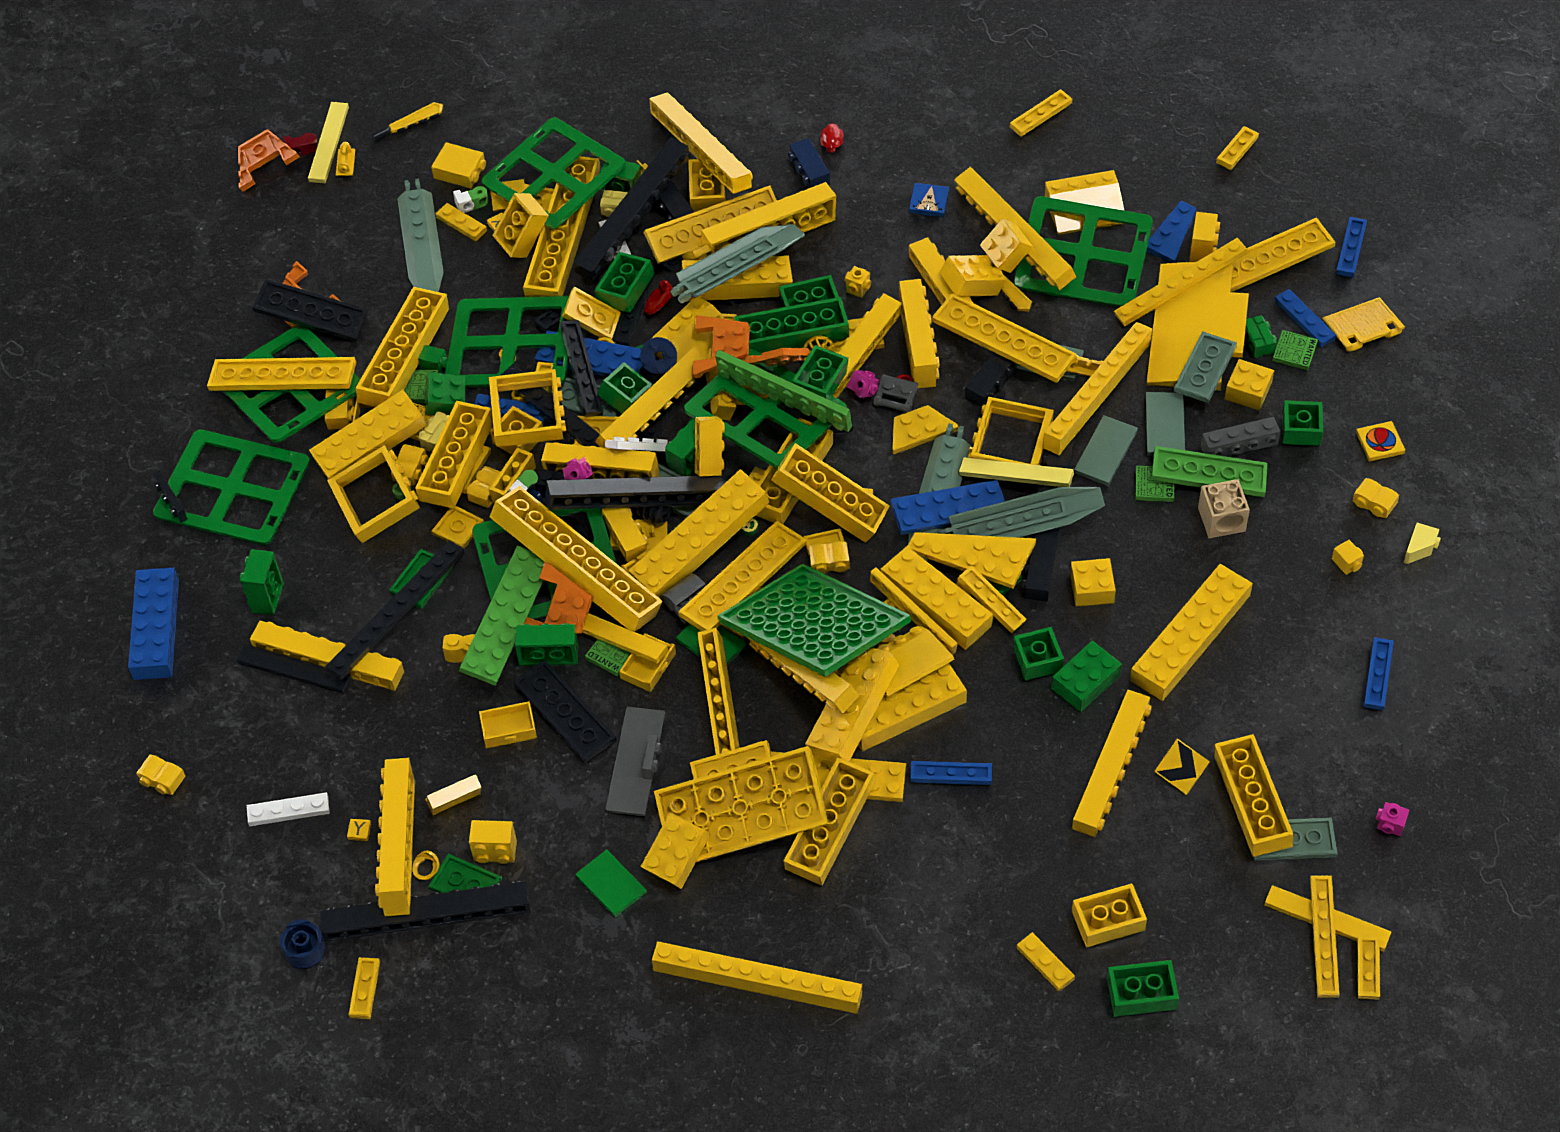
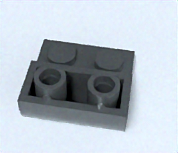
(682, 593)

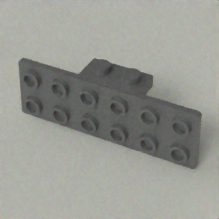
(635, 761)

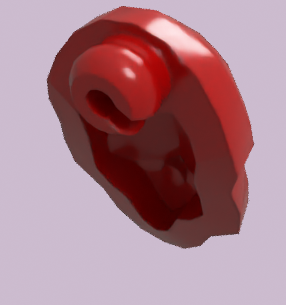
(831, 137)
(658, 298)

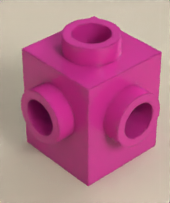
(863, 383)
(577, 469)
(1392, 818)

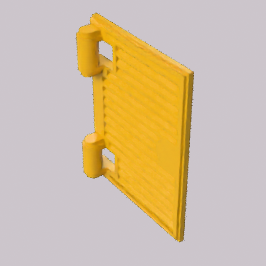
(1364, 323)

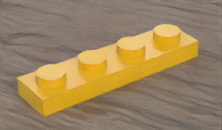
(1040, 112)
(991, 599)

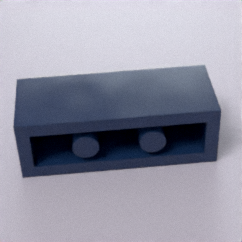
(808, 163)

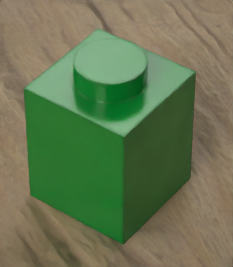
(432, 359)

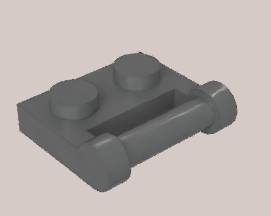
(897, 389)

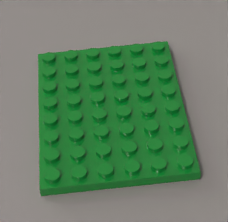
(814, 619)

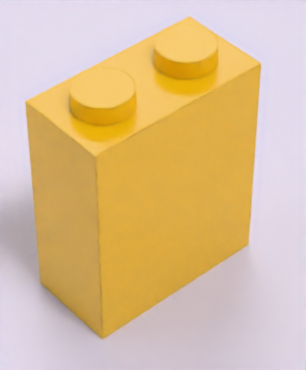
(458, 165)

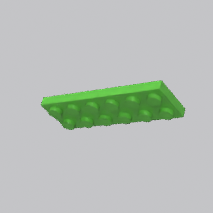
(1205, 469)

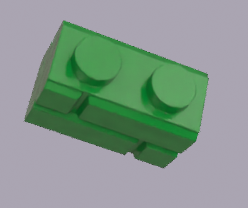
(1259, 337)

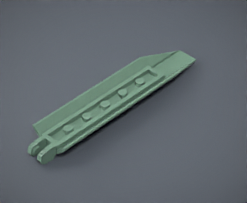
(420, 237)
(734, 260)
(944, 465)
(1028, 513)

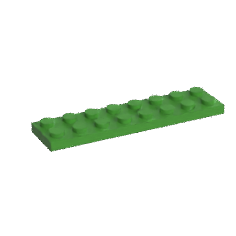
(787, 392)
(506, 611)

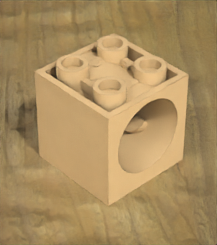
(1223, 508)

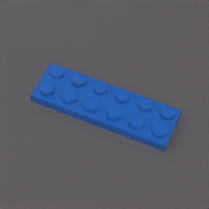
(603, 356)
(933, 508)

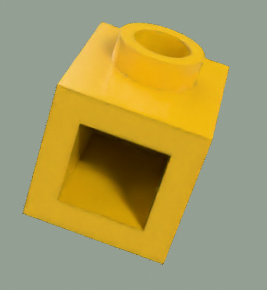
(1348, 557)

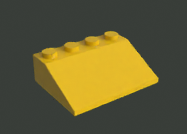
(1093, 189)
(682, 331)
(917, 656)

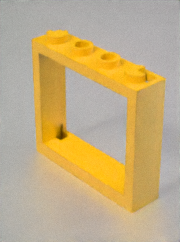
(525, 381)
(1014, 410)
(386, 518)

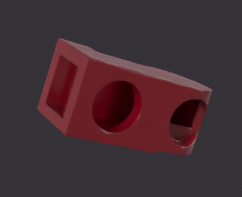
(302, 145)

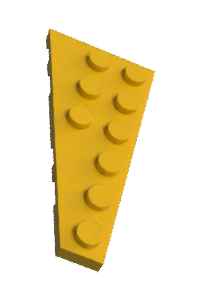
(992, 556)

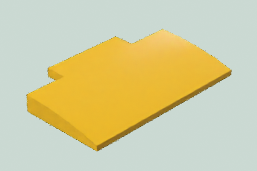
(1180, 321)
(747, 797)

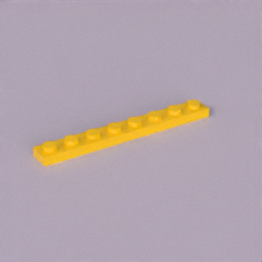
(1181, 282)

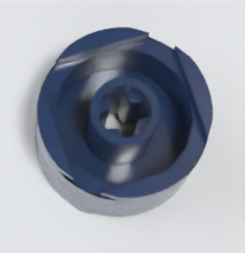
(654, 346)
(302, 944)

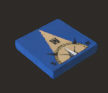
(929, 200)

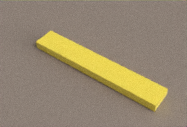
(328, 142)
(1016, 472)

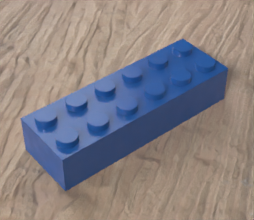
(153, 623)

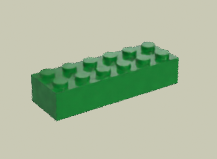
(796, 324)

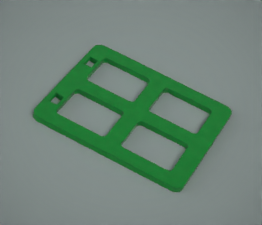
(556, 171)
(1085, 251)
(510, 340)
(314, 408)
(762, 409)
(234, 486)
(493, 573)

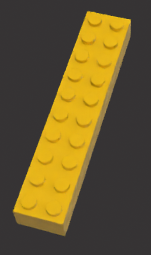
(558, 246)
(576, 558)

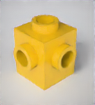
(857, 281)

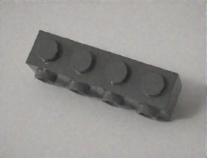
(1241, 438)

